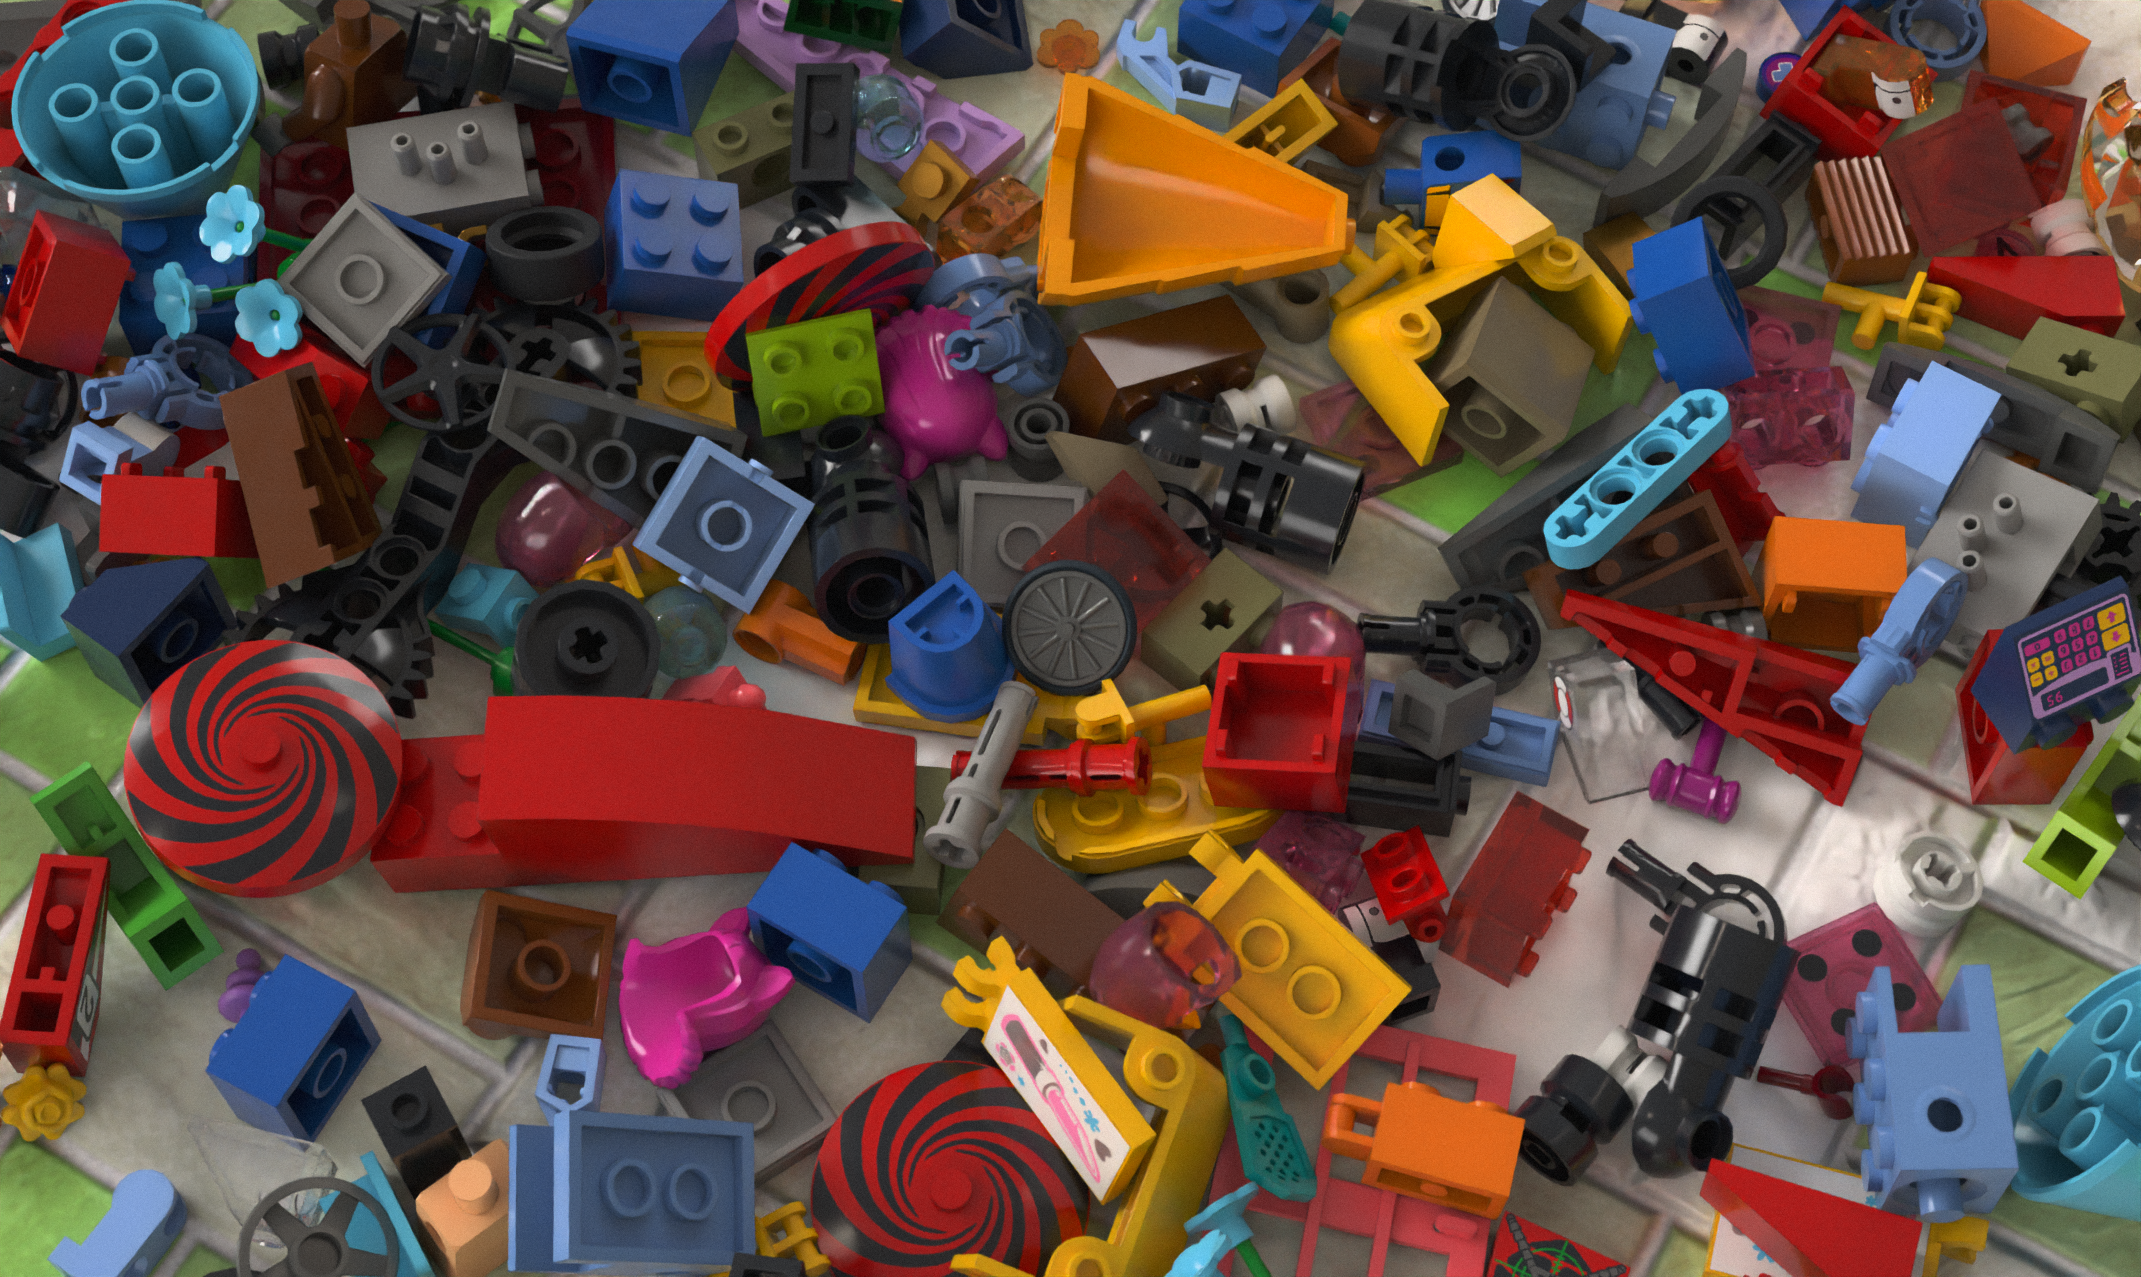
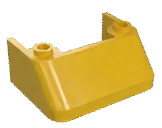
(1402, 326)
(1175, 1171)

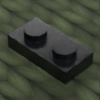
(824, 125)

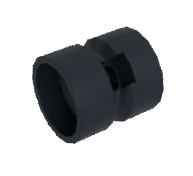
(1576, 1111)

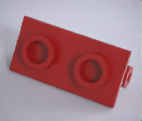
(1736, 494)
(1408, 883)

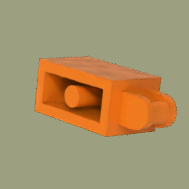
(1430, 1146)

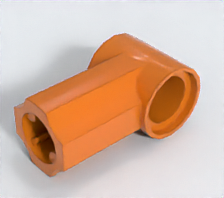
(790, 629)

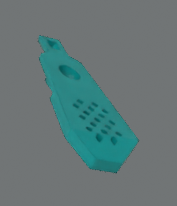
(1265, 1134)

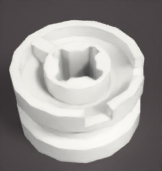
(1928, 884)

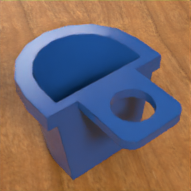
(948, 653)

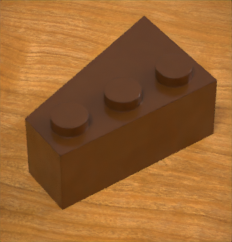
(1129, 364)
(297, 475)
(1668, 563)

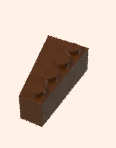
(1040, 914)

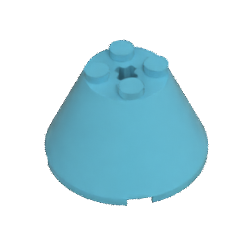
(139, 108)
(2082, 1108)

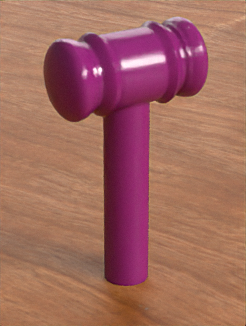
(1696, 786)

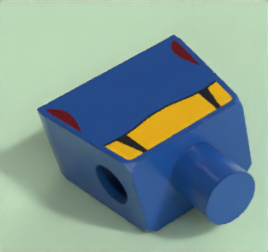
(1448, 166)

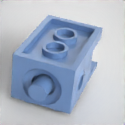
(1621, 101)
(1933, 1101)
(630, 1195)

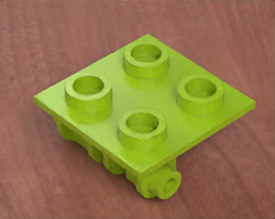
(815, 371)

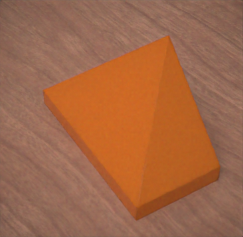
(2029, 45)

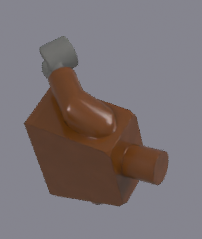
(348, 81)

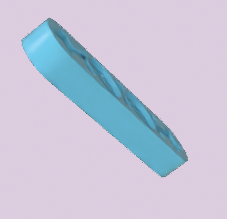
(1683, 420)

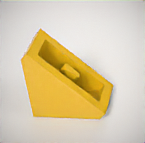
(1286, 125)
(1488, 225)

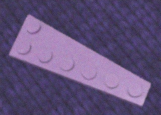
(969, 132)

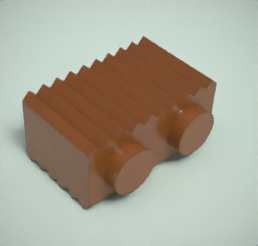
(1860, 222)

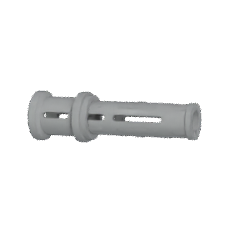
(975, 796)

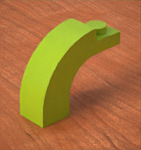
(2085, 826)

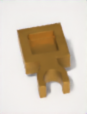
(934, 186)

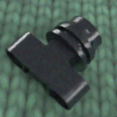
(459, 55)
(823, 213)
(26, 409)

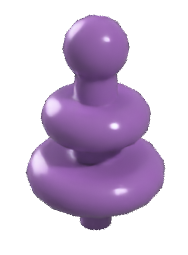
(239, 985)

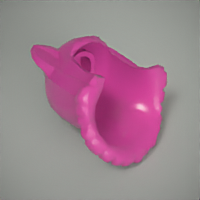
(927, 402)
(695, 997)

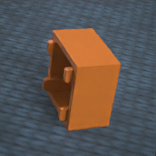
(1828, 580)

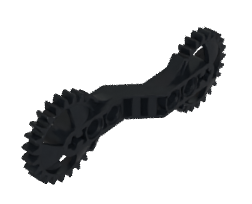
(380, 603)

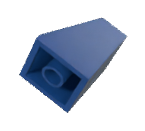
(651, 58)

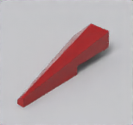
(1743, 683)

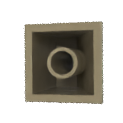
(1509, 377)

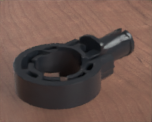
(1437, 642)
(1666, 887)

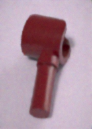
(1821, 1085)

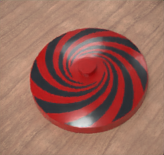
(848, 271)
(264, 768)
(942, 1169)

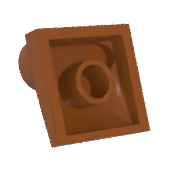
(1360, 132)
(536, 969)

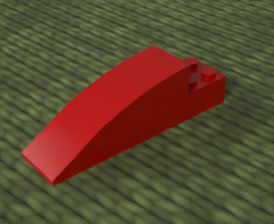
(642, 794)

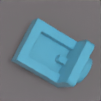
(487, 602)

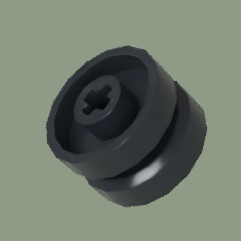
(581, 626)

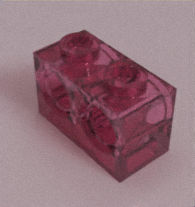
(1785, 403)
(1316, 854)

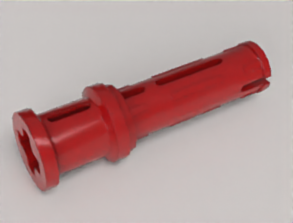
(1080, 767)

